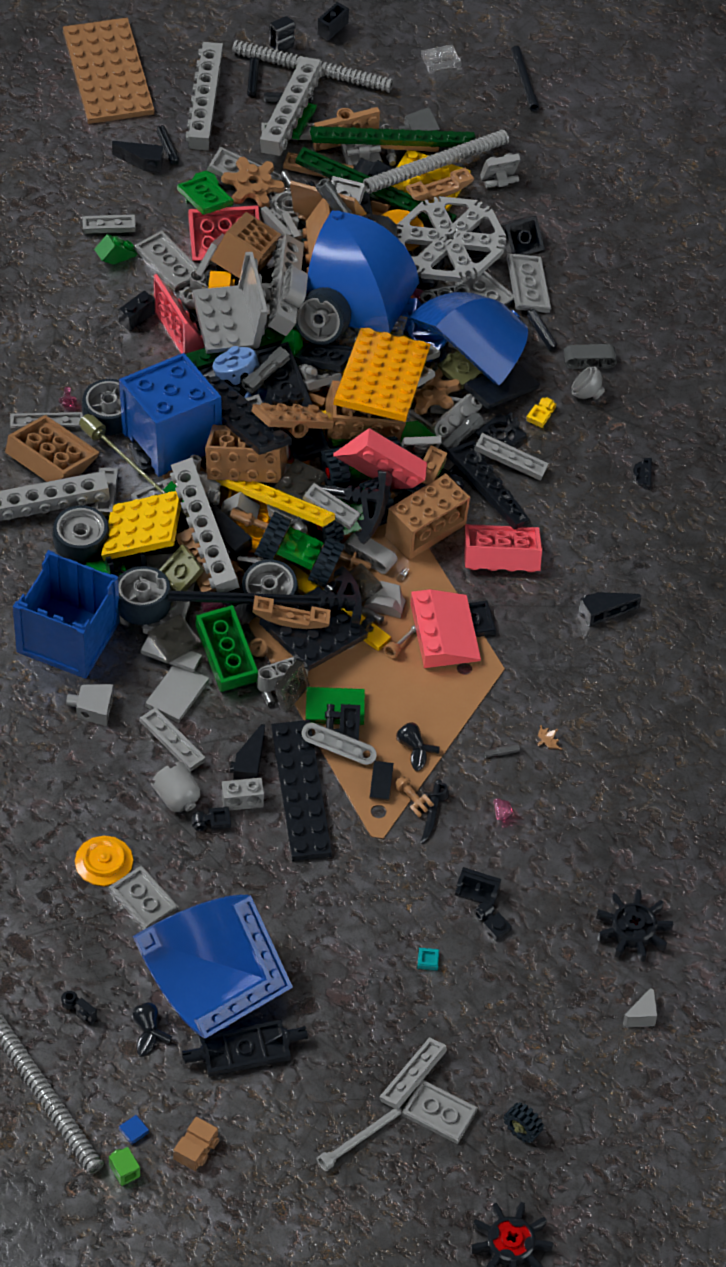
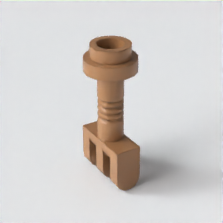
(404, 784)

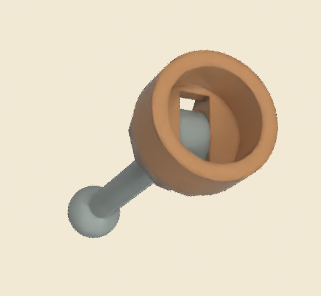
(393, 649)

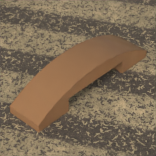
(458, 180)
(290, 616)

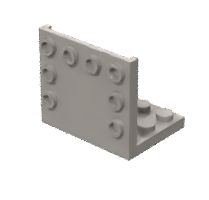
(233, 313)

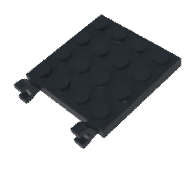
(319, 644)

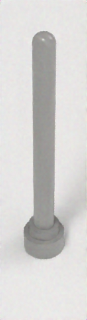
(327, 1160)

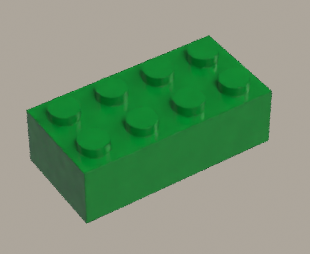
(226, 648)

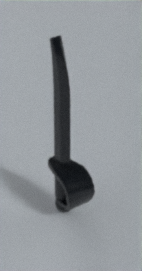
(435, 797)

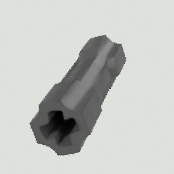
(329, 193)
(256, 378)
(465, 430)

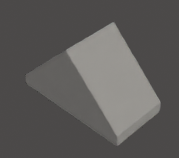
(240, 502)
(643, 1012)

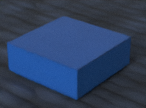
(133, 1129)

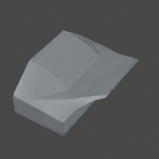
(387, 600)

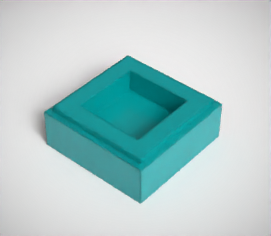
(428, 959)

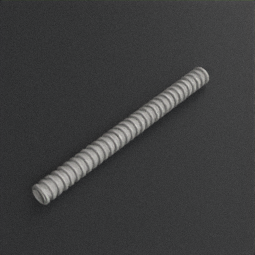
(328, 69)
(436, 161)
(49, 1099)

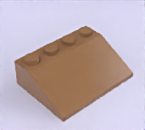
(306, 198)
(313, 226)
(50, 450)

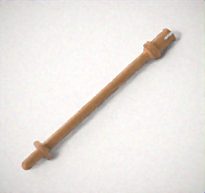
(249, 520)

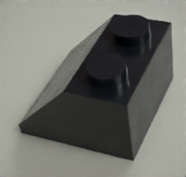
(523, 236)

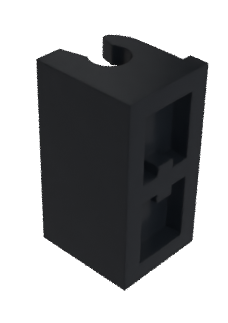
(477, 886)

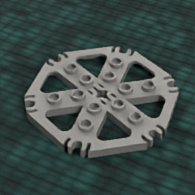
(462, 240)

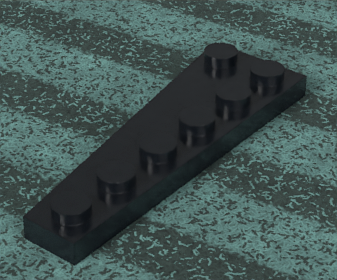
(484, 480)

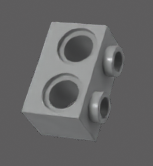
(243, 794)

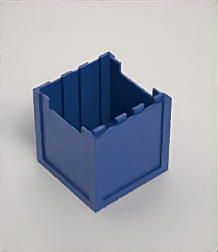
(169, 411)
(67, 615)

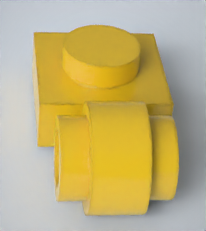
(541, 413)

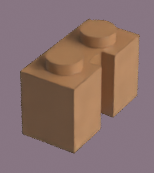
(194, 1146)

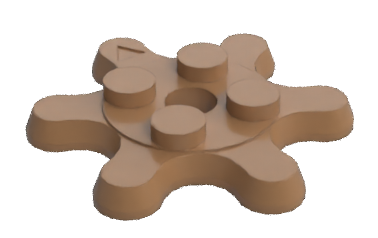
(256, 191)
(437, 396)

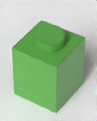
(124, 1166)

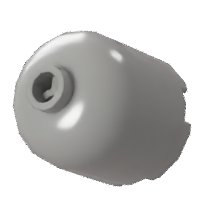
(177, 788)

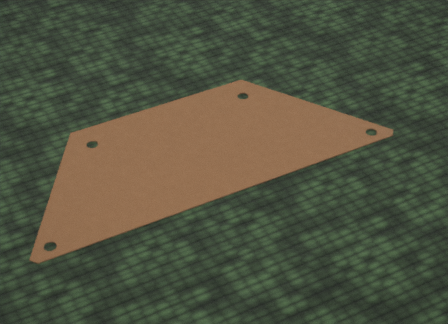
(395, 688)

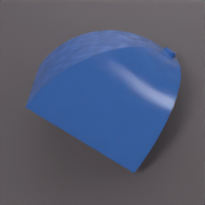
(365, 267)
(478, 328)
(214, 962)

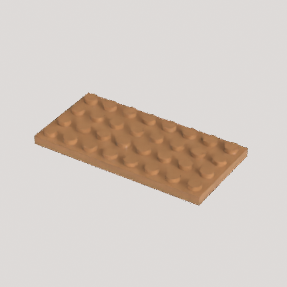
(108, 70)

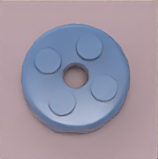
(234, 363)

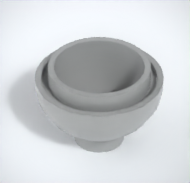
(588, 384)

